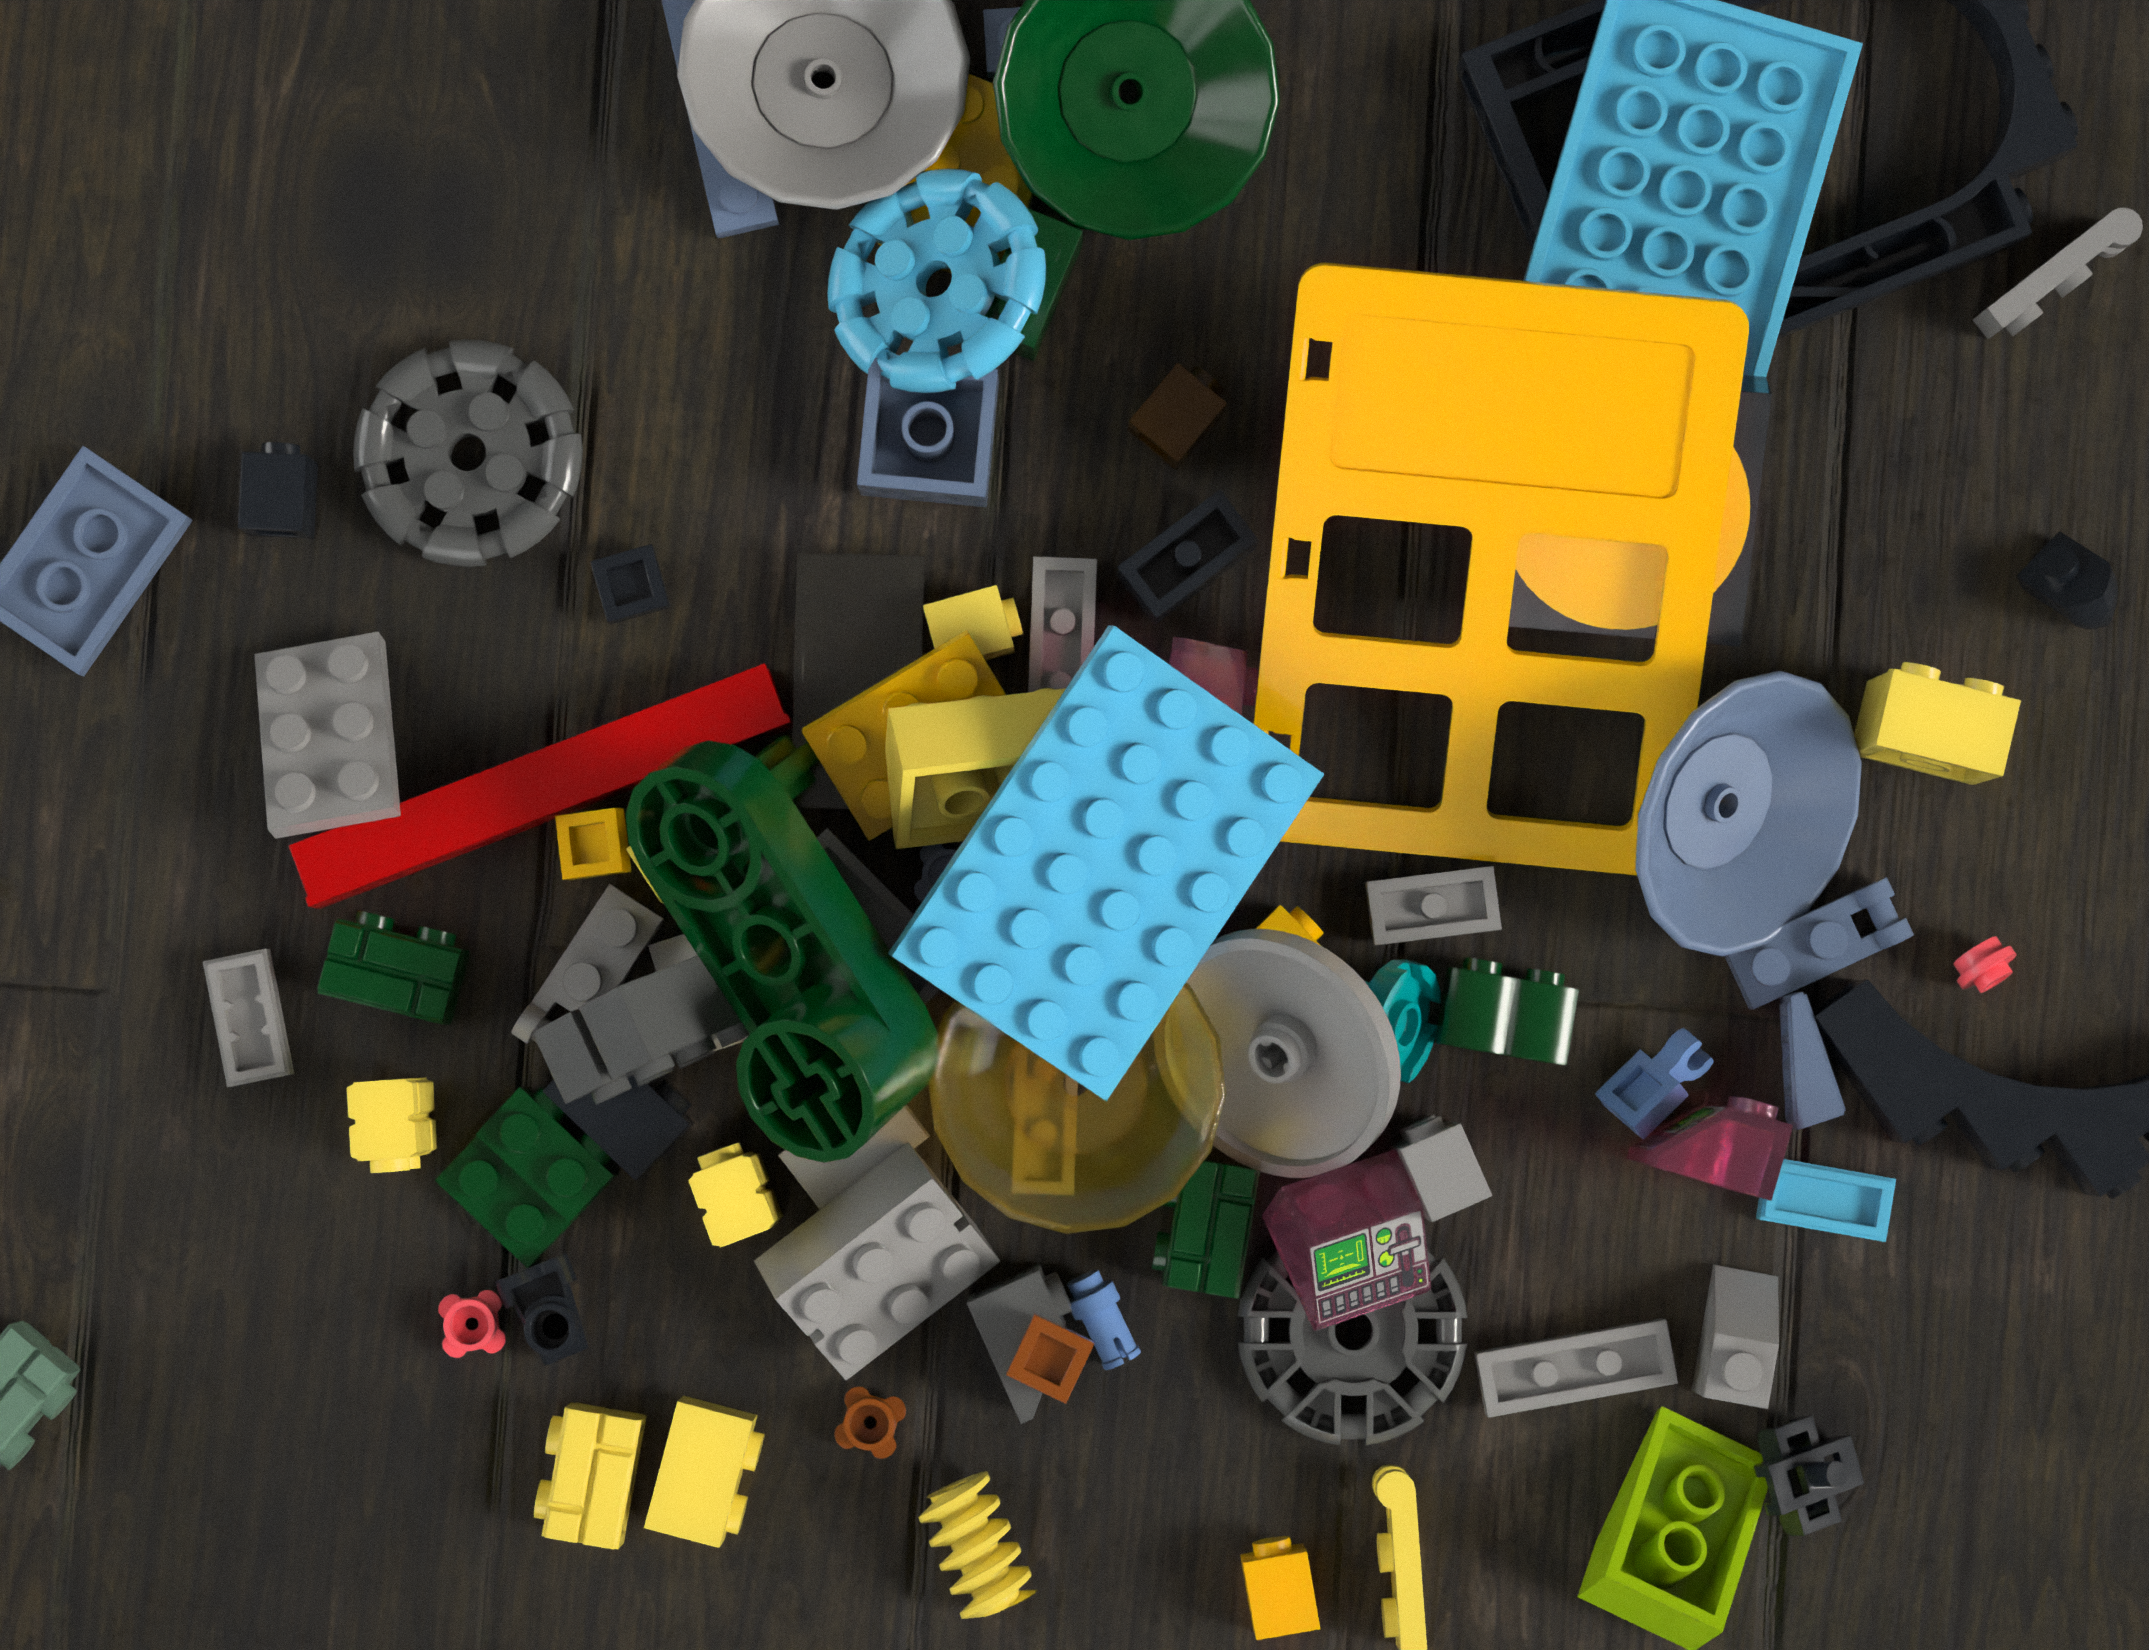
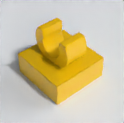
(593, 843)

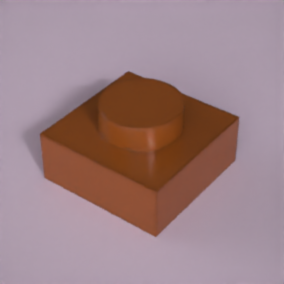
(1050, 1358)

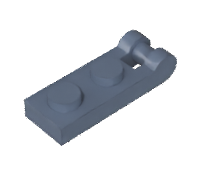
(1818, 945)

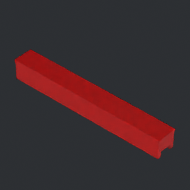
(535, 787)

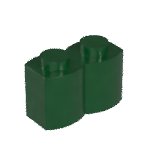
(1507, 1014)

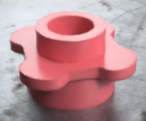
(462, 1339)

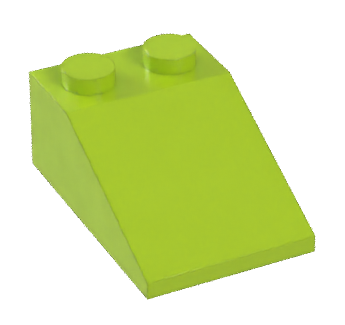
(1678, 1532)

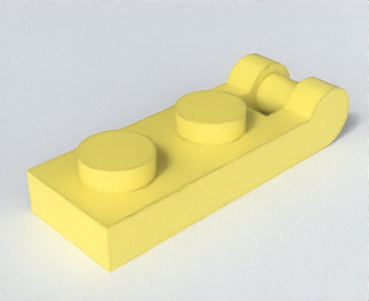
(1400, 1554)

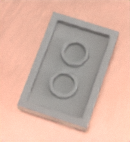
(327, 735)

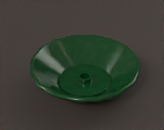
(1169, 154)

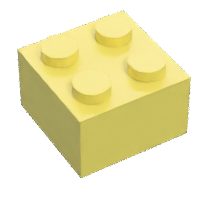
(1936, 725)

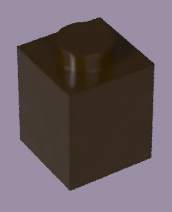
(1178, 414)

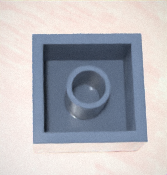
(928, 442)

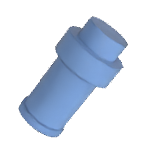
(1096, 1305)

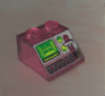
(1722, 1146)
(1351, 1239)

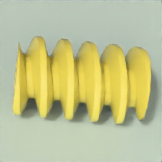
(976, 1547)

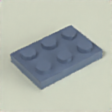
(85, 560)

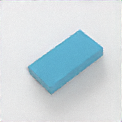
(1830, 1200)

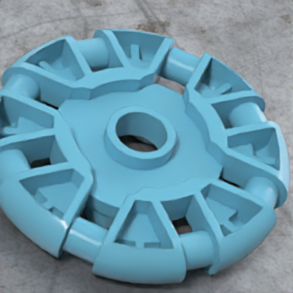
(909, 258)

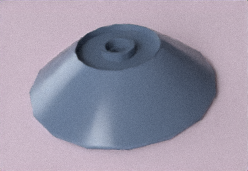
(1748, 813)

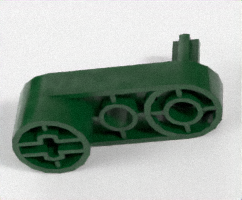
(826, 1008)

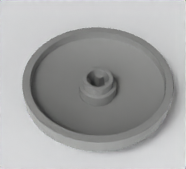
(1301, 1053)

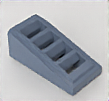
(1808, 1079)

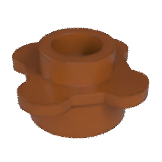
(877, 1439)

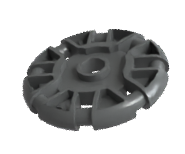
(437, 429)
(1352, 1370)

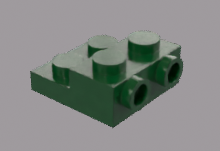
(527, 1174)

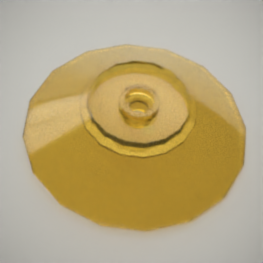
(1077, 1157)

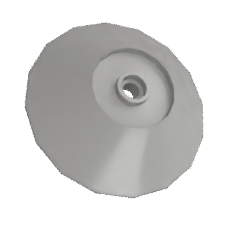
(865, 137)

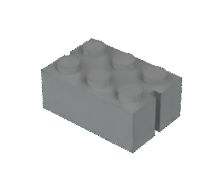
(876, 1261)

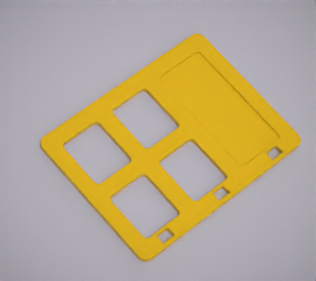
(1508, 420)

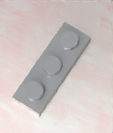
(1575, 1367)

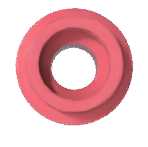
(1985, 965)

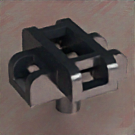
(1818, 1478)

